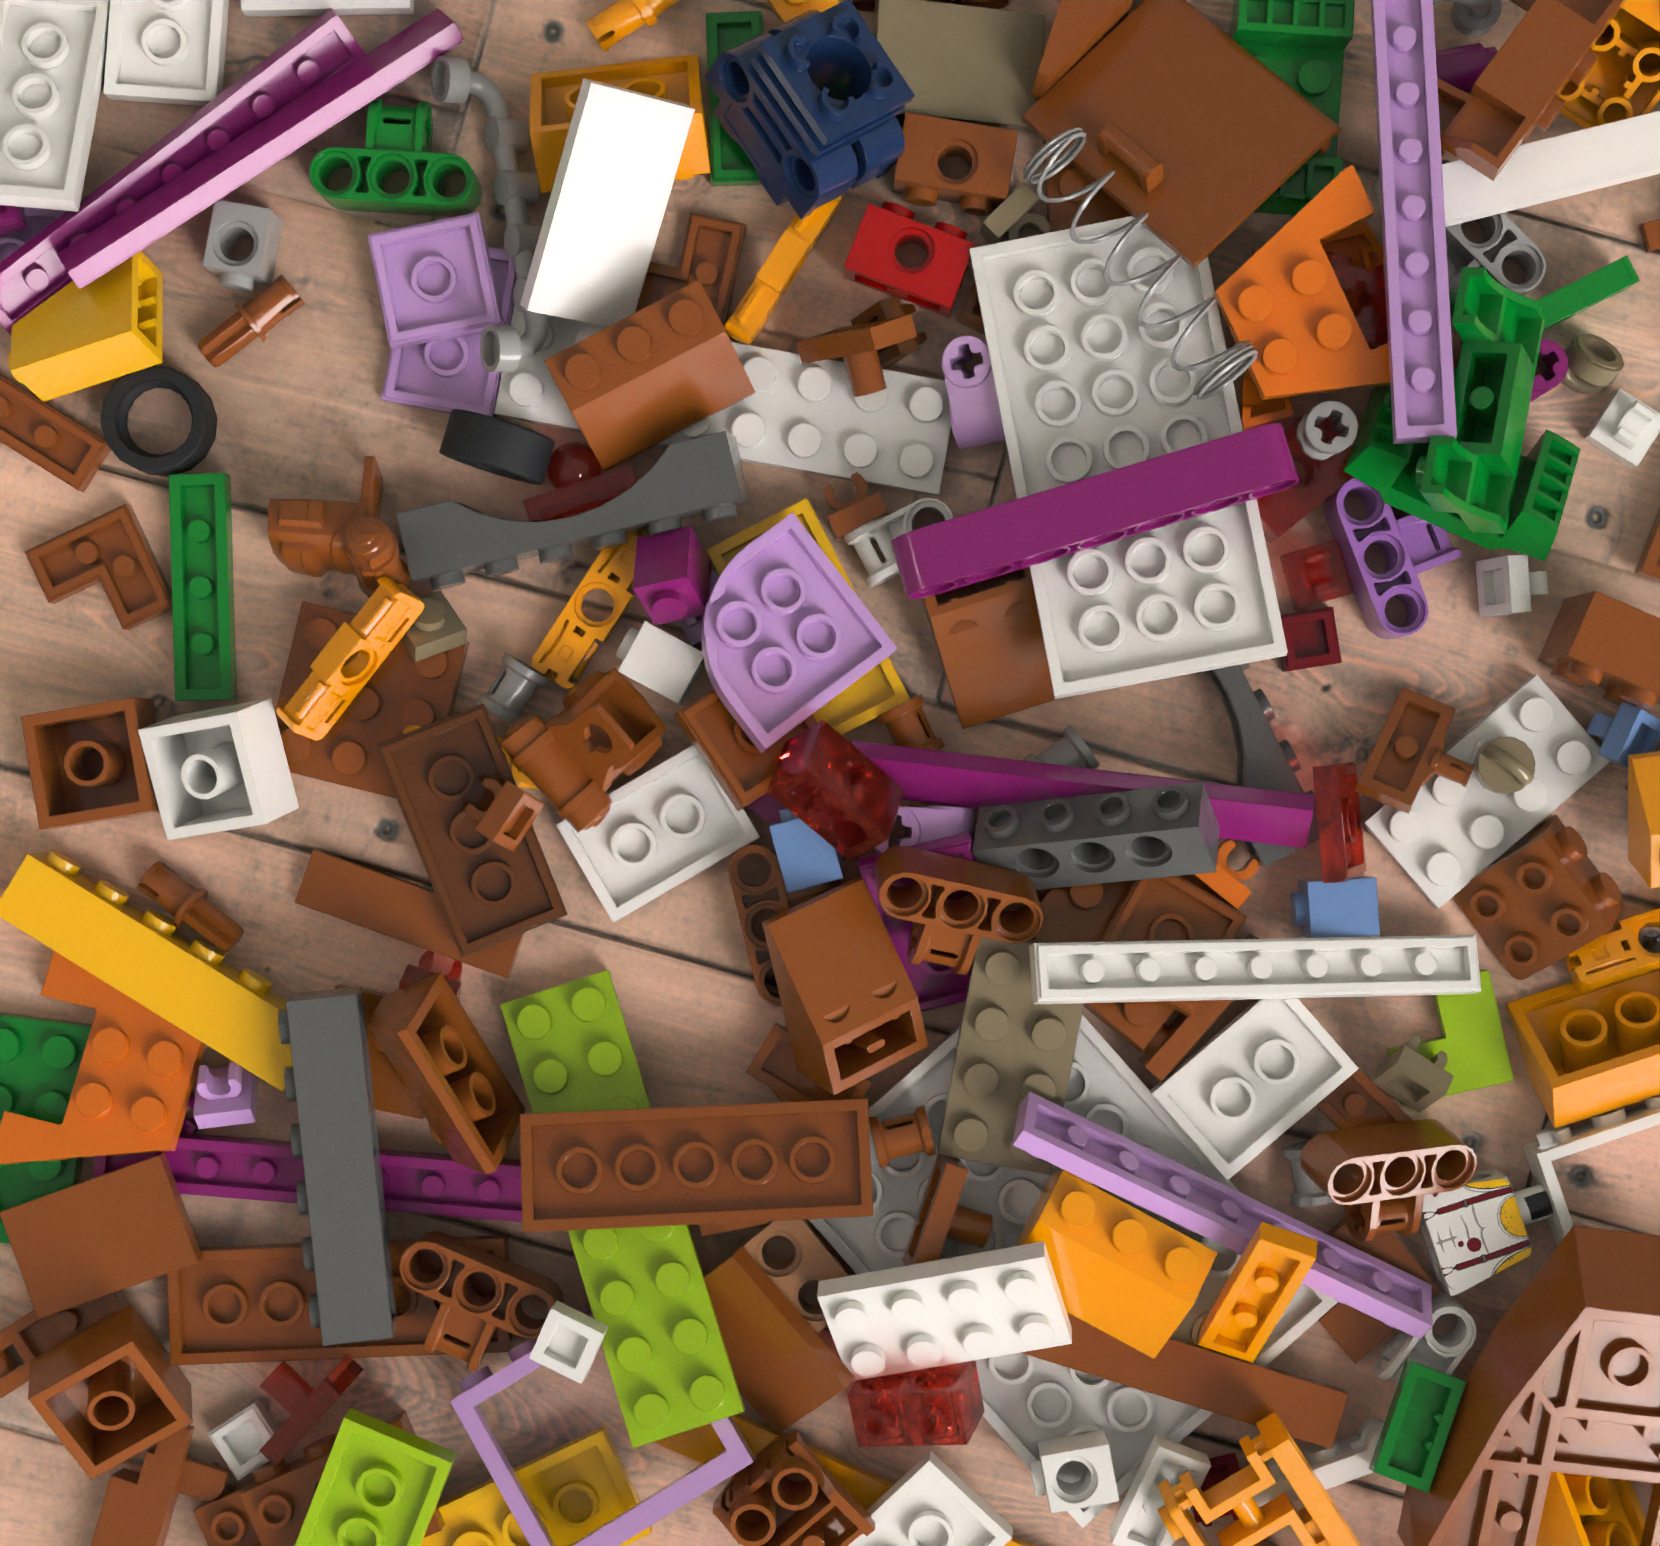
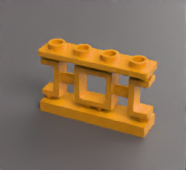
(1314, 1525)

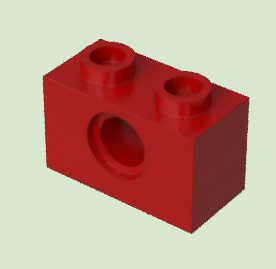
(928, 286)

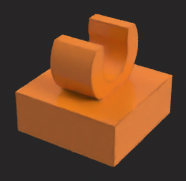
(1225, 880)

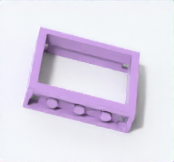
(484, 1385)

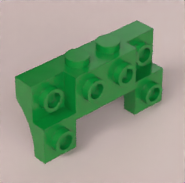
(1492, 403)

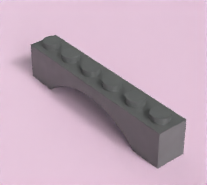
(686, 482)
(1260, 757)

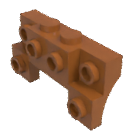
(1523, 81)
(277, 1500)

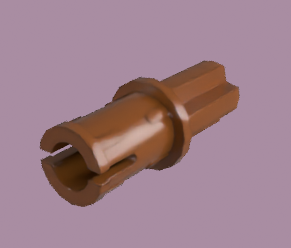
(250, 321)
(189, 906)

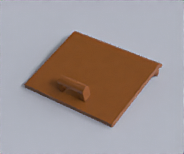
(1184, 123)

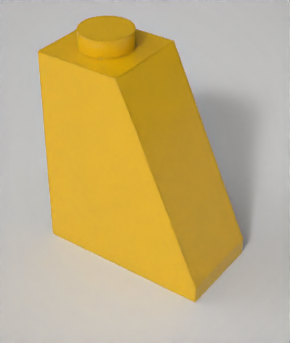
(91, 331)

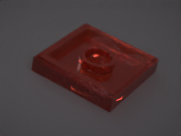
(1339, 821)

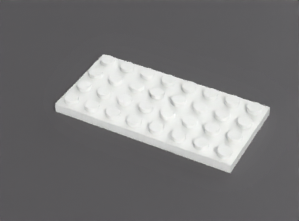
(1099, 393)

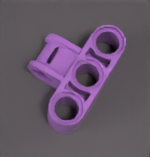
(1409, 548)

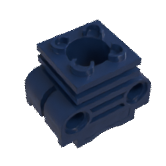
(813, 106)

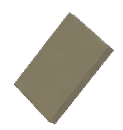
(963, 59)

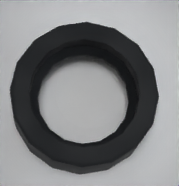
(115, 417)
(497, 446)

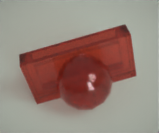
(577, 484)

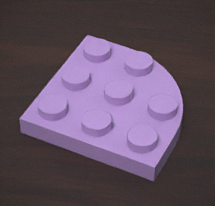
(785, 633)

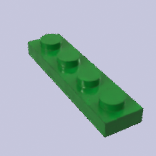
(202, 587)

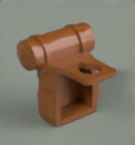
(338, 535)
(586, 746)

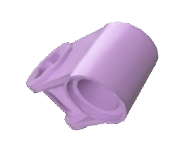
(971, 395)
(931, 823)

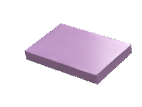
(450, 370)

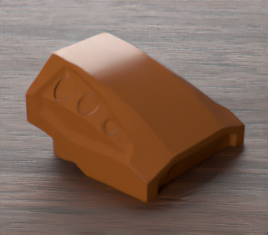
(790, 1501)

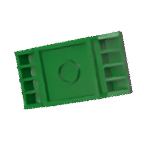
(1306, 49)
(1537, 498)

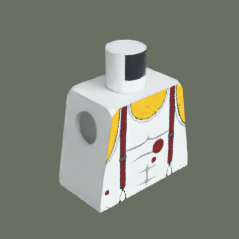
(1479, 1228)

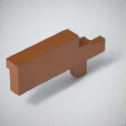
(142, 1504)

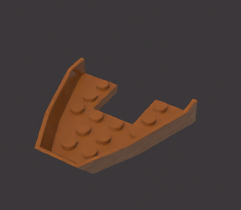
(1554, 1390)

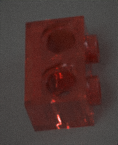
(918, 1407)

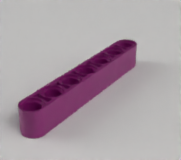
(1095, 511)

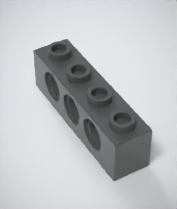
(1102, 836)

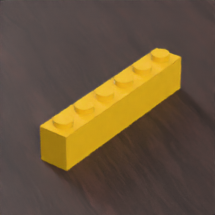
(149, 961)

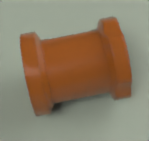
(910, 726)
(902, 1136)

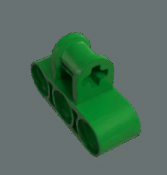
(396, 141)

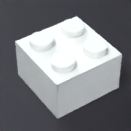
(219, 769)

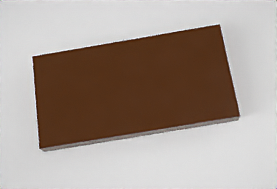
(478, 883)

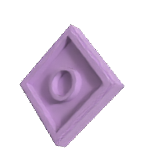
(435, 280)

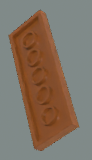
(695, 1165)
(255, 1306)

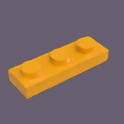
(1257, 1292)

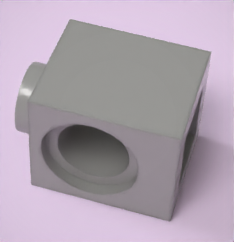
(227, 225)

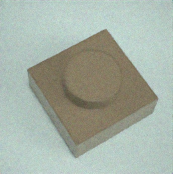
(435, 629)

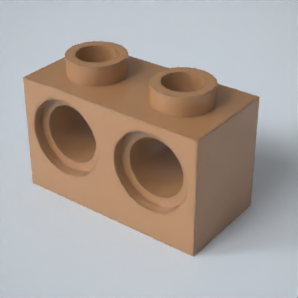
(812, 1261)

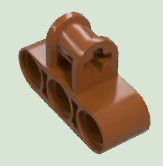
(768, 895)
(947, 928)
(1387, 1171)
(464, 1318)

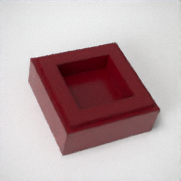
(1310, 639)

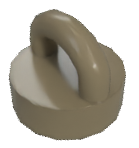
(1593, 362)
(1504, 765)

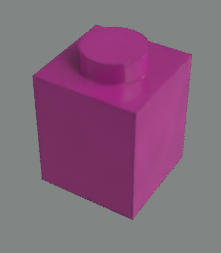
(672, 575)

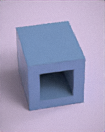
(803, 854)
(1336, 908)

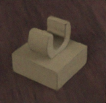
(1013, 216)
(1413, 1077)

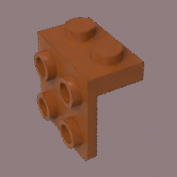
(1541, 900)

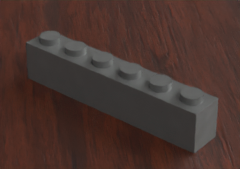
(340, 1165)

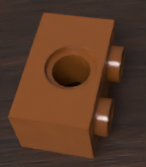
(932, 139)

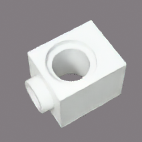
(660, 661)
(1093, 1489)

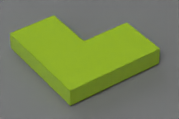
(1470, 1039)

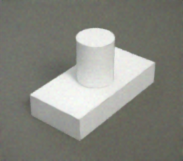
(1138, 1518)

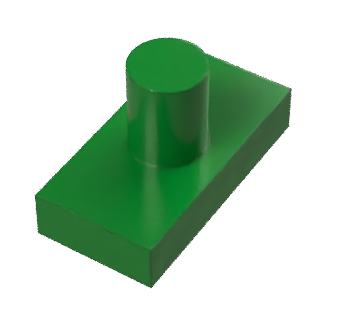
(1417, 1425)

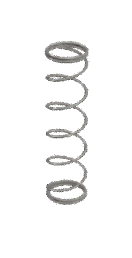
(1238, 357)

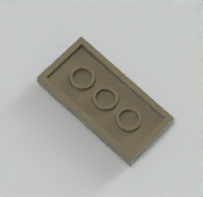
(1002, 1055)

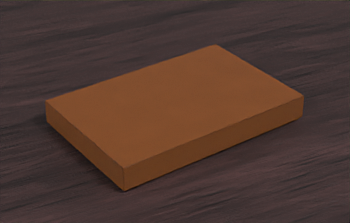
(101, 1235)
(771, 1348)

